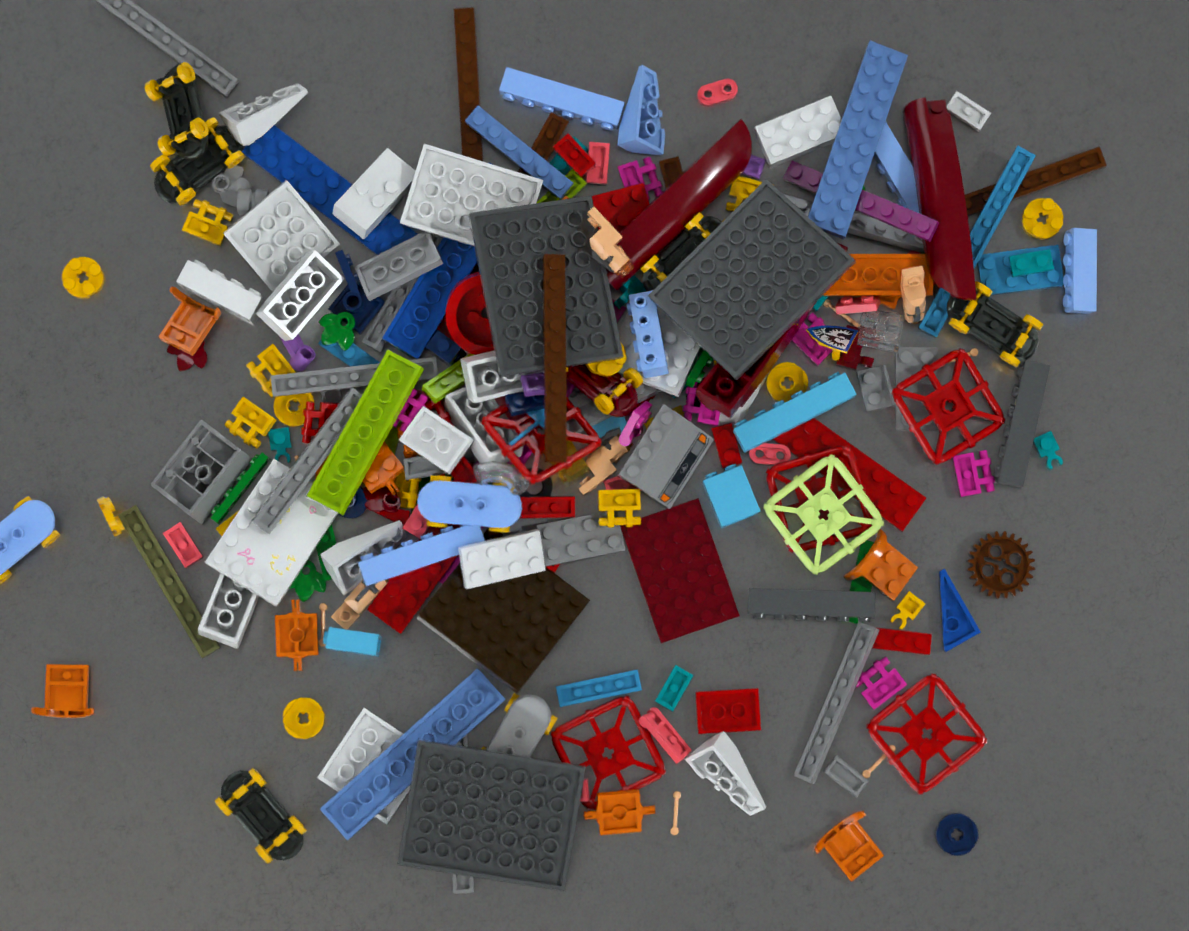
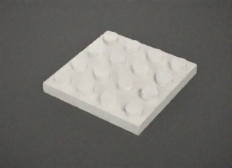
(279, 234)
(679, 349)
(360, 747)

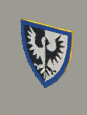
(833, 337)

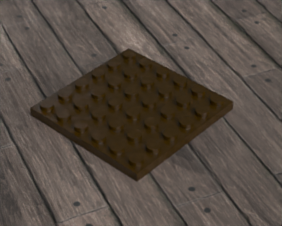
(506, 623)

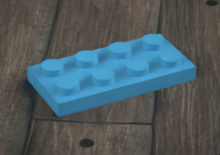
(996, 273)

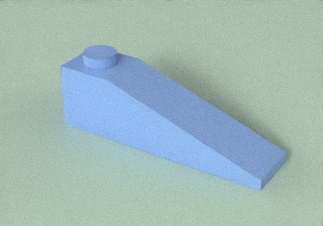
(640, 123)

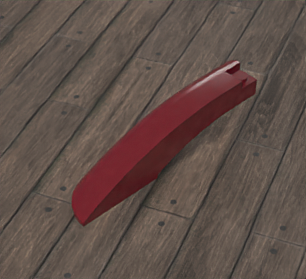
(941, 196)
(684, 199)
(725, 394)

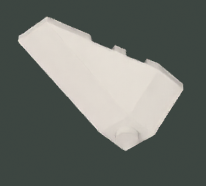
(253, 120)

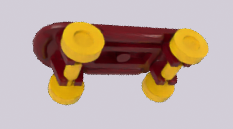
(611, 394)

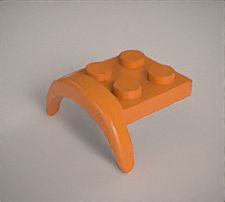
(188, 323)
(884, 568)
(66, 692)
(850, 846)

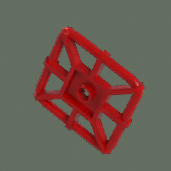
(935, 405)
(536, 441)
(816, 485)
(927, 719)
(613, 740)

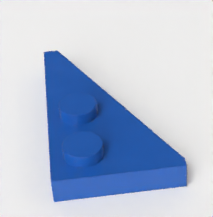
(956, 619)

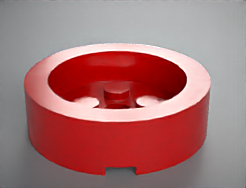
(464, 316)

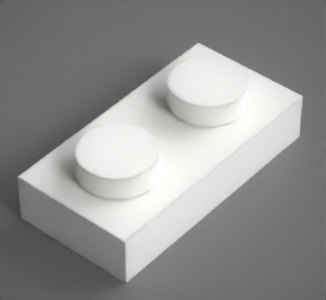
(968, 111)

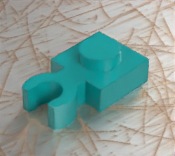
(280, 441)
(1047, 446)

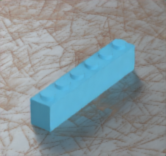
(794, 412)

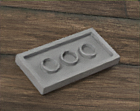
(398, 265)
(908, 362)
(579, 539)

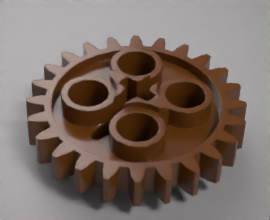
(994, 582)

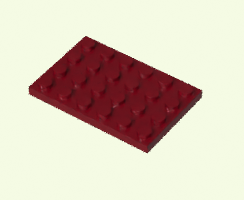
(680, 571)

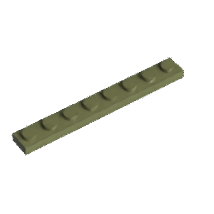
(167, 578)

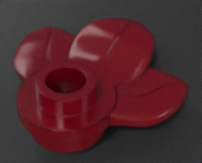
(186, 361)
(380, 500)

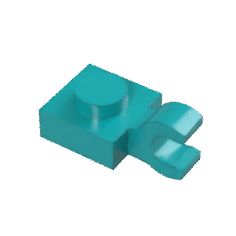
(631, 287)

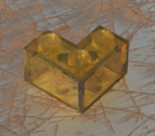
(577, 471)

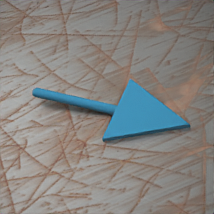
(538, 416)

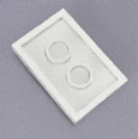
(436, 440)

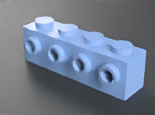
(1080, 271)
(648, 335)

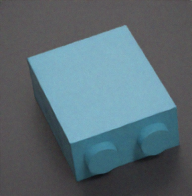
(731, 495)
(352, 641)

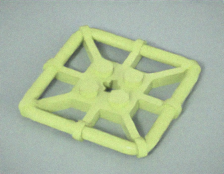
(837, 516)

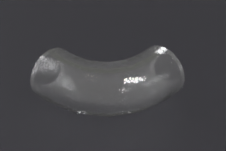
(501, 473)

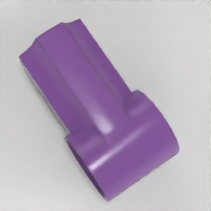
(300, 354)

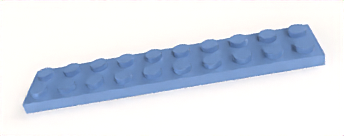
(857, 139)
(393, 769)

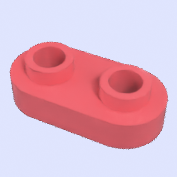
(718, 93)
(769, 454)

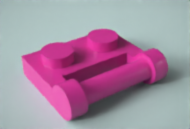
(634, 425)

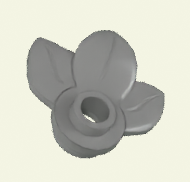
(233, 183)

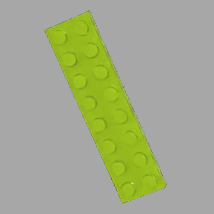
(365, 432)

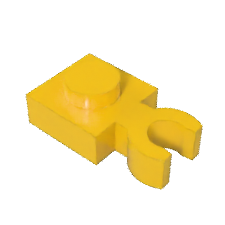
(909, 608)

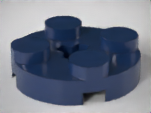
(949, 844)

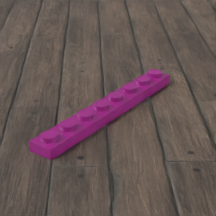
(869, 204)

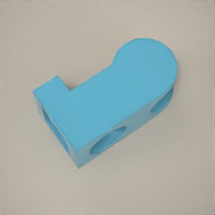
(609, 425)

